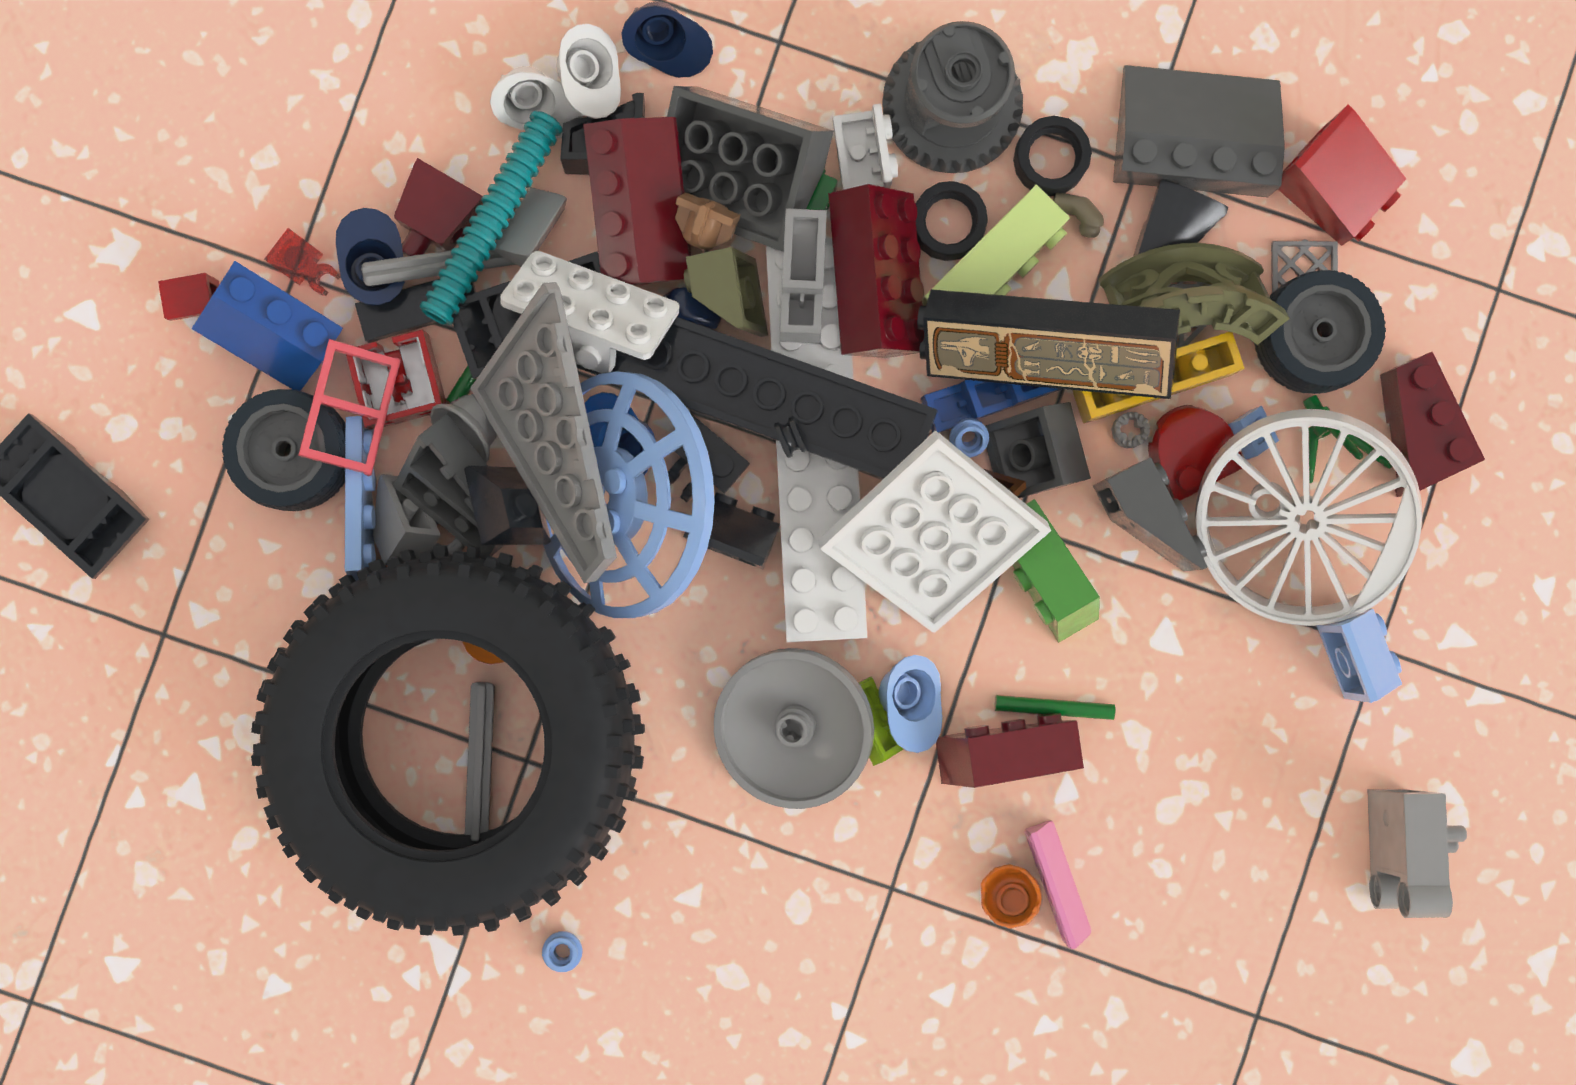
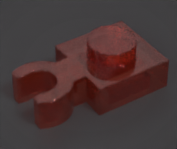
(299, 260)

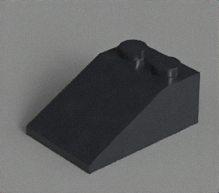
(741, 533)

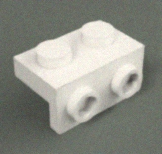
(864, 148)

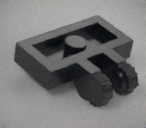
(724, 460)

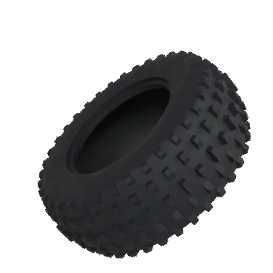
(319, 768)

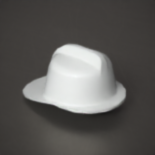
(589, 71)
(527, 91)

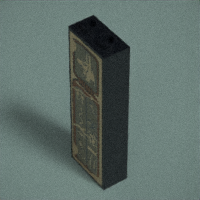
(1050, 343)

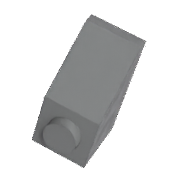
(401, 523)

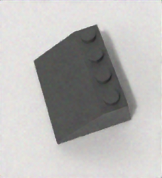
(1200, 131)
(748, 159)

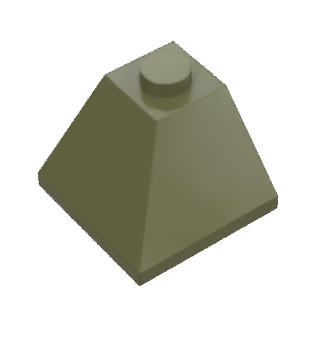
(729, 287)

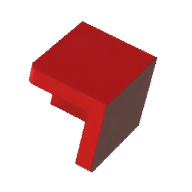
(186, 295)

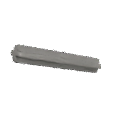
(416, 267)
(479, 759)

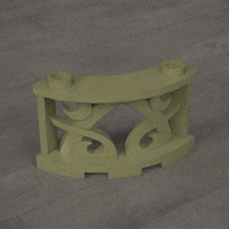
(1232, 303)

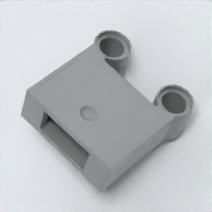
(1411, 852)

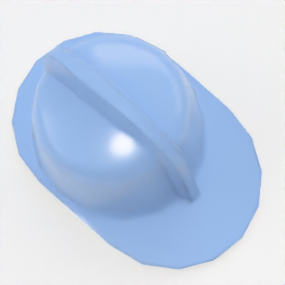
(913, 703)

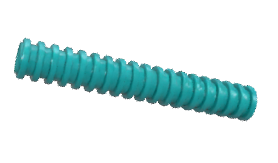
(491, 217)

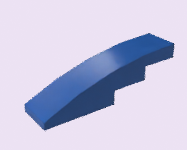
(978, 400)

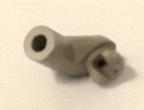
(1084, 210)

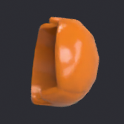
(1010, 896)

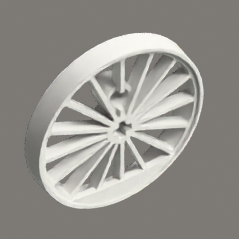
(1395, 554)

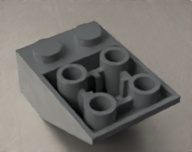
(1144, 508)

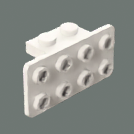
(599, 310)

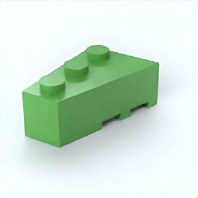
(1057, 584)

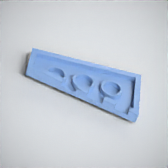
(359, 508)

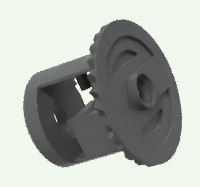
(954, 98)

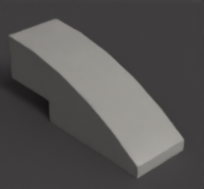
(803, 275)

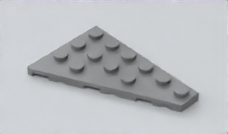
(542, 420)

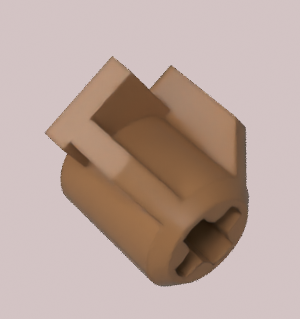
(705, 222)

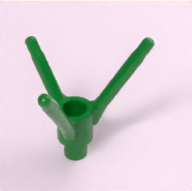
(1351, 442)

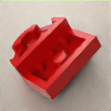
(1186, 445)

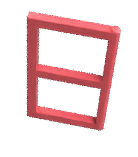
(379, 415)

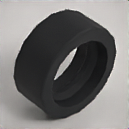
(1059, 126)
(969, 198)

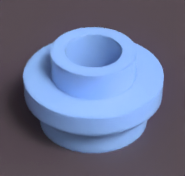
(979, 442)
(559, 963)

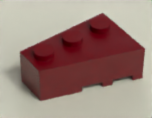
(1427, 422)
(1009, 752)

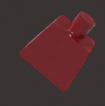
(434, 209)

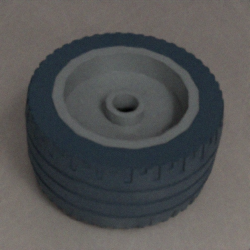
(1349, 326)
(257, 447)

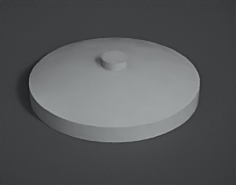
(793, 728)

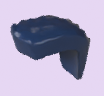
(692, 309)

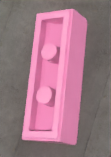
(1058, 883)

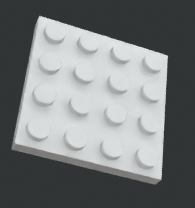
(934, 533)

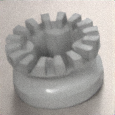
(1139, 422)

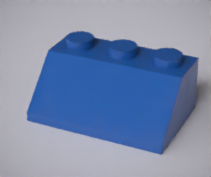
(266, 327)

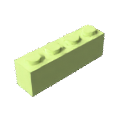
(1008, 247)

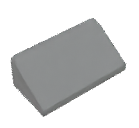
(530, 225)

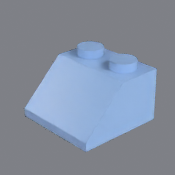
(1361, 657)

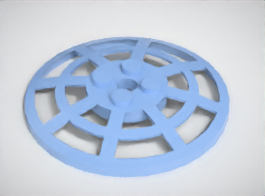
(628, 497)

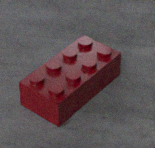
(876, 271)

